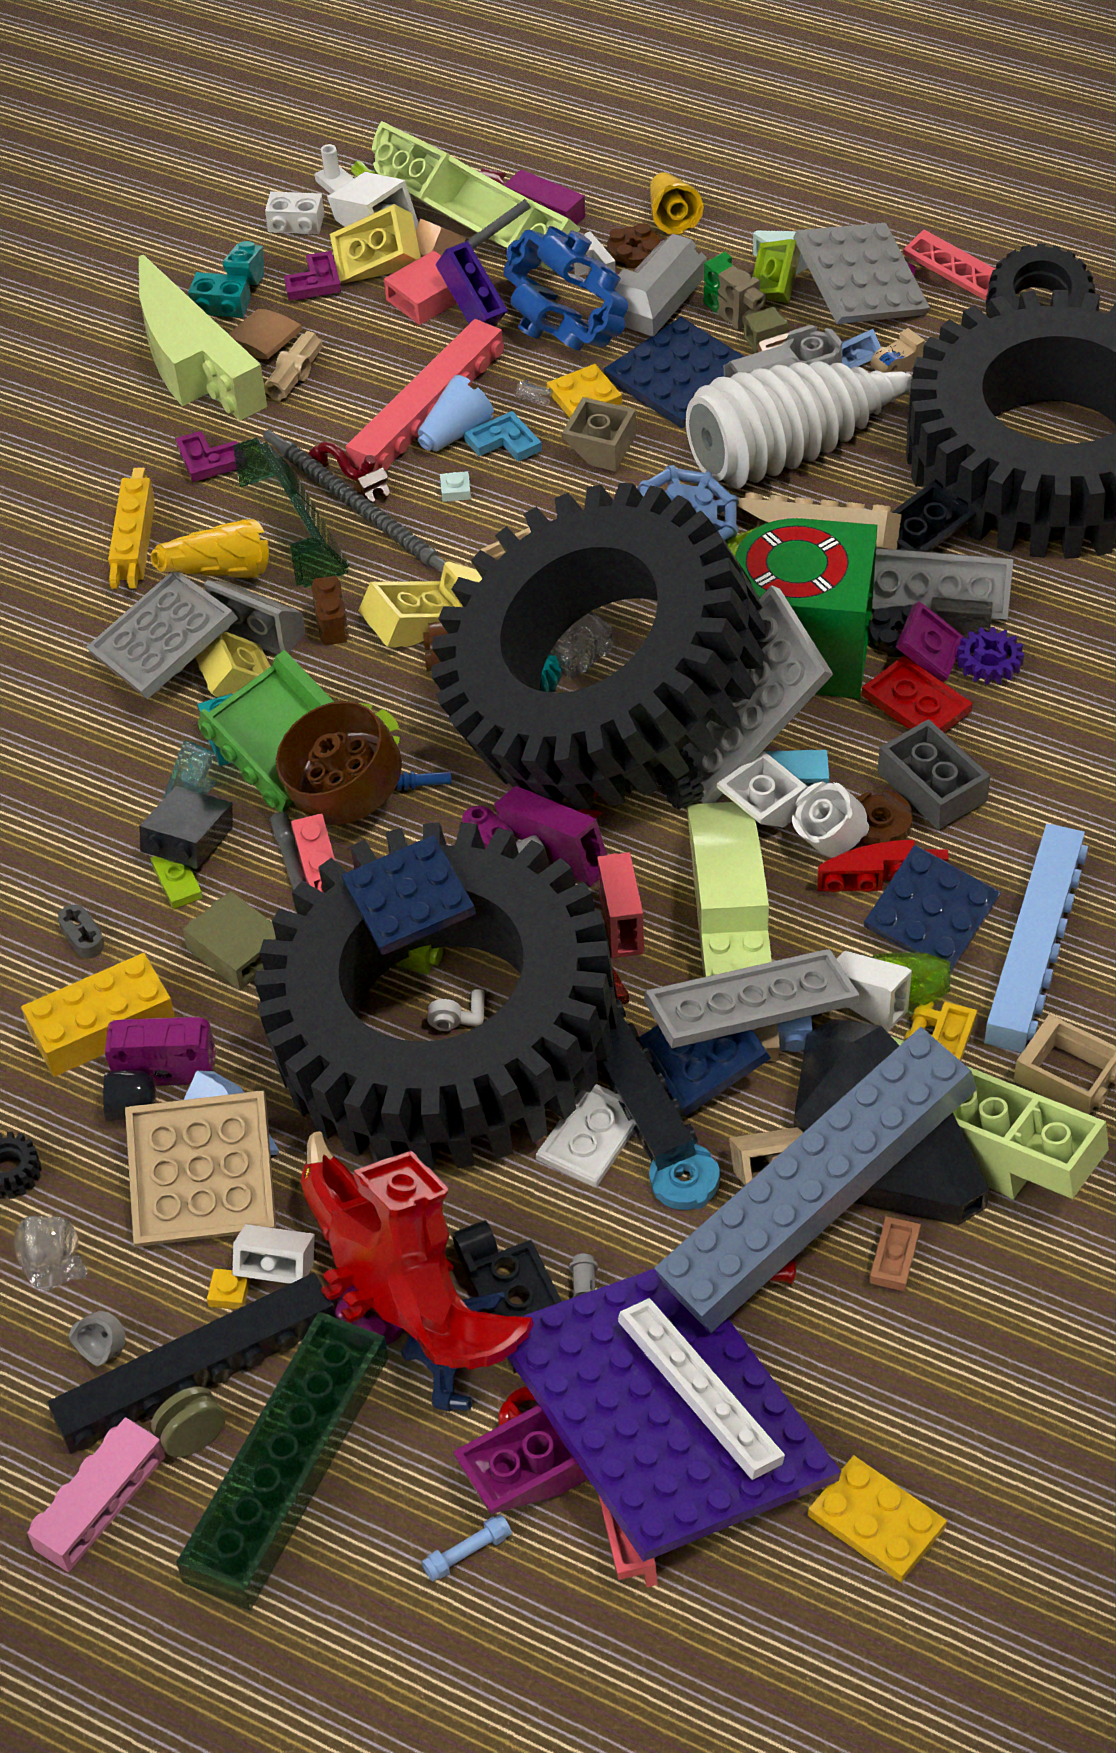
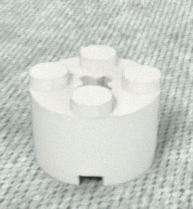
(830, 818)

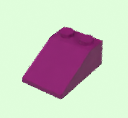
(519, 1463)

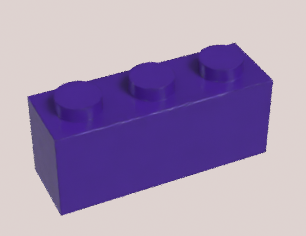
(470, 285)

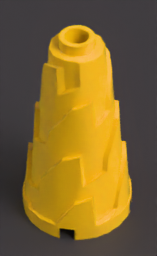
(220, 551)

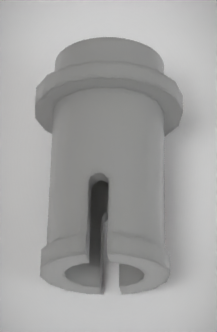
(583, 1272)

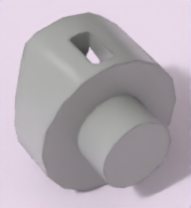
(98, 1337)

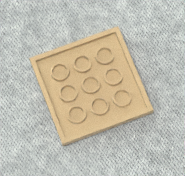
(199, 1168)

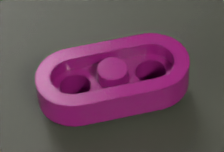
(486, 821)

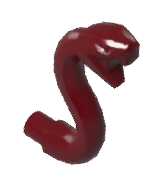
(320, 453)

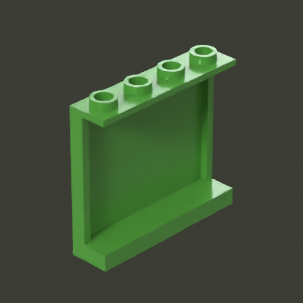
(257, 718)

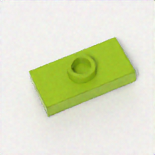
(177, 882)

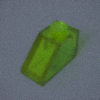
(929, 974)

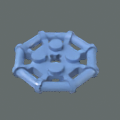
(699, 496)

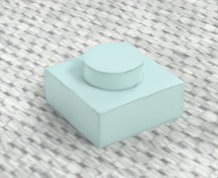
(455, 486)

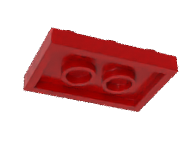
(915, 696)

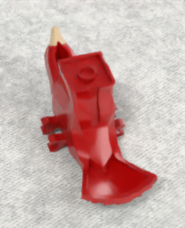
(392, 1247)

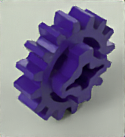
(990, 655)

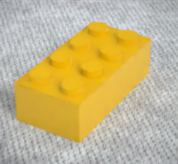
(74, 1020)

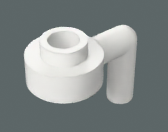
(447, 1014)

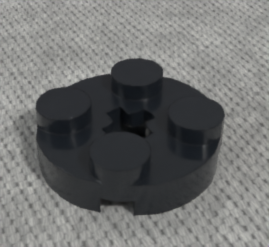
(883, 628)

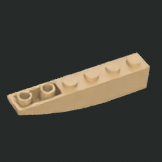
(779, 508)

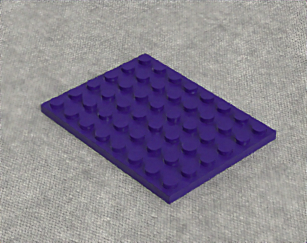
(640, 1438)

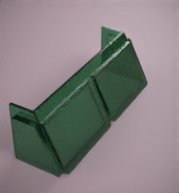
(313, 556)

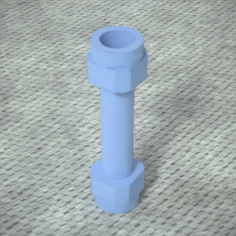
(495, 1531)

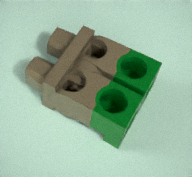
(732, 290)

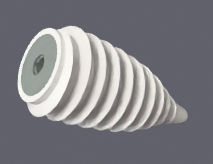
(782, 415)

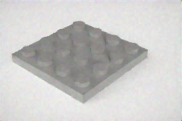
(861, 273)
(161, 633)

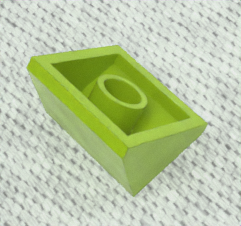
(777, 268)

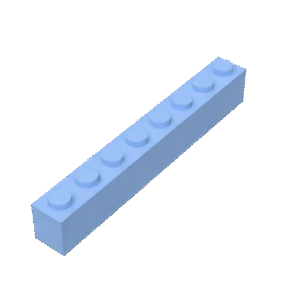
(1035, 938)

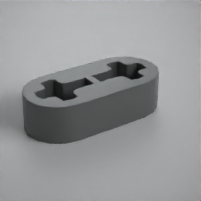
(75, 934)

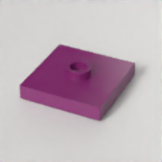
(929, 641)

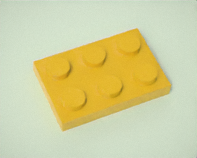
(877, 1518)

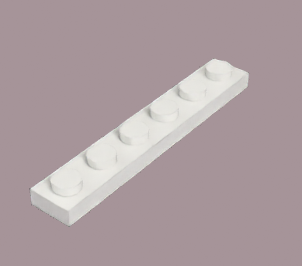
(701, 1389)

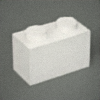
(273, 1254)

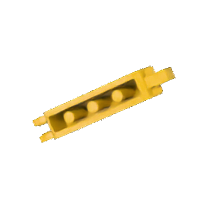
(131, 530)

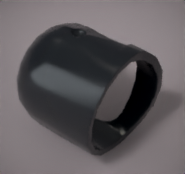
(124, 1090)

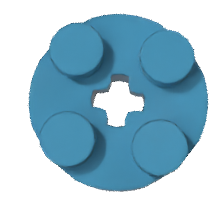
(691, 1193)

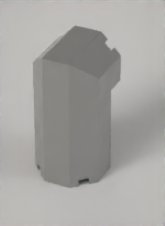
(660, 284)
(802, 346)

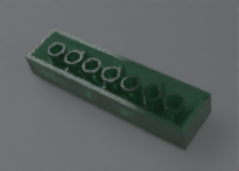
(283, 1461)

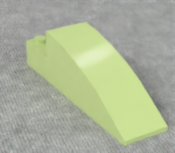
(194, 350)
(728, 887)
(1028, 1138)

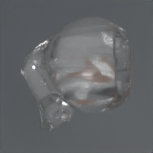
(48, 1251)

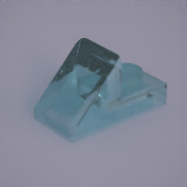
(192, 769)

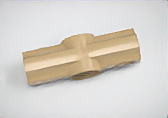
(293, 366)

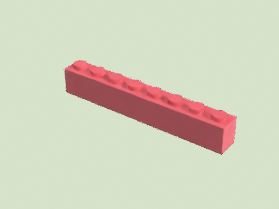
(400, 420)

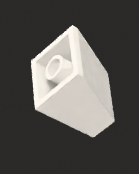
(367, 196)

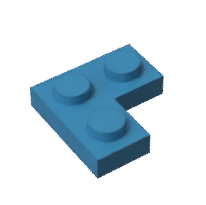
(506, 432)

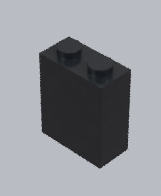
(186, 827)

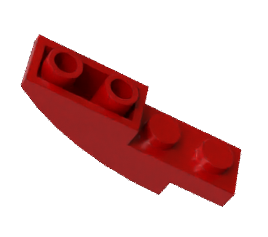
(867, 866)

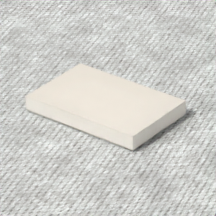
(589, 1137)

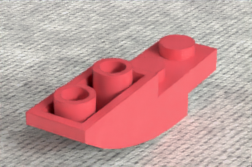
(313, 847)

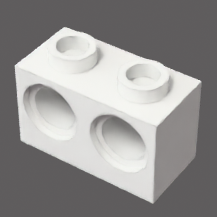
(294, 212)

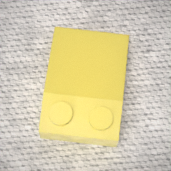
(375, 245)
(403, 609)

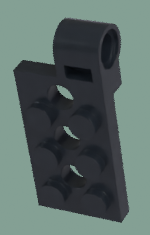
(481, 1259)

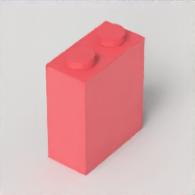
(419, 289)
(621, 905)

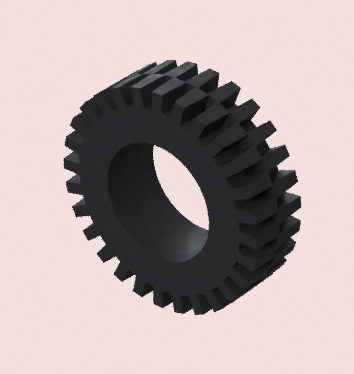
(1000, 474)
(646, 708)
(458, 1085)

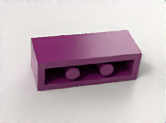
(549, 194)

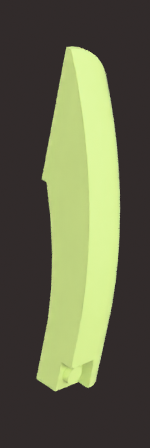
(457, 188)

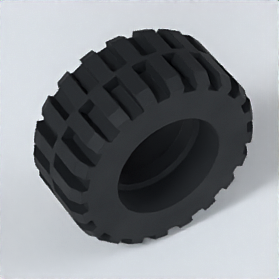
(1040, 268)

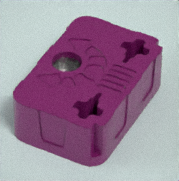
(162, 1047)

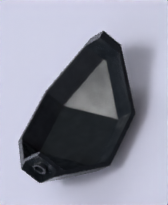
(932, 1180)

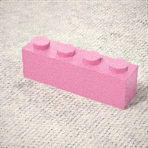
(95, 1494)

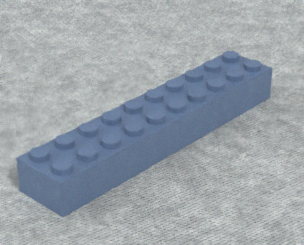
(816, 1179)

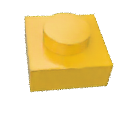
(227, 1290)

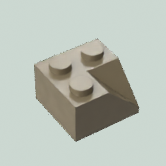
(601, 432)

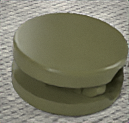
(188, 1421)

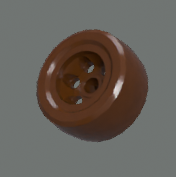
(326, 747)

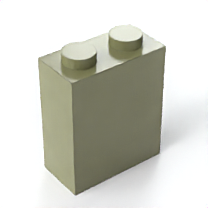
(230, 939)

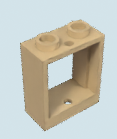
(1078, 1043)

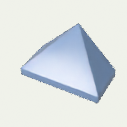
(859, 349)

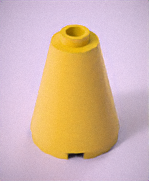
(674, 204)

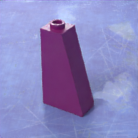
(560, 829)

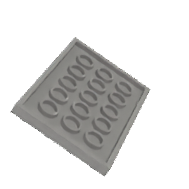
(784, 684)

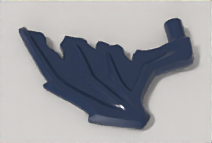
(443, 1377)

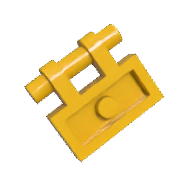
(951, 1024)

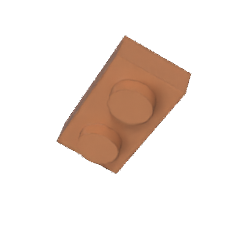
(895, 1253)

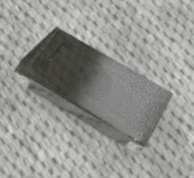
(963, 614)

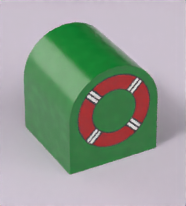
(829, 583)

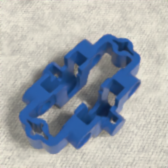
(531, 298)

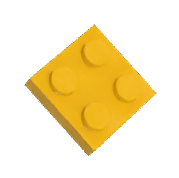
(586, 383)

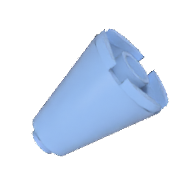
(453, 414)

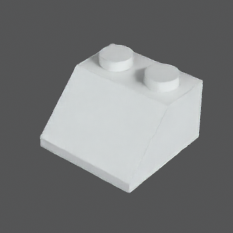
(764, 790)

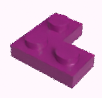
(320, 279)
(201, 459)

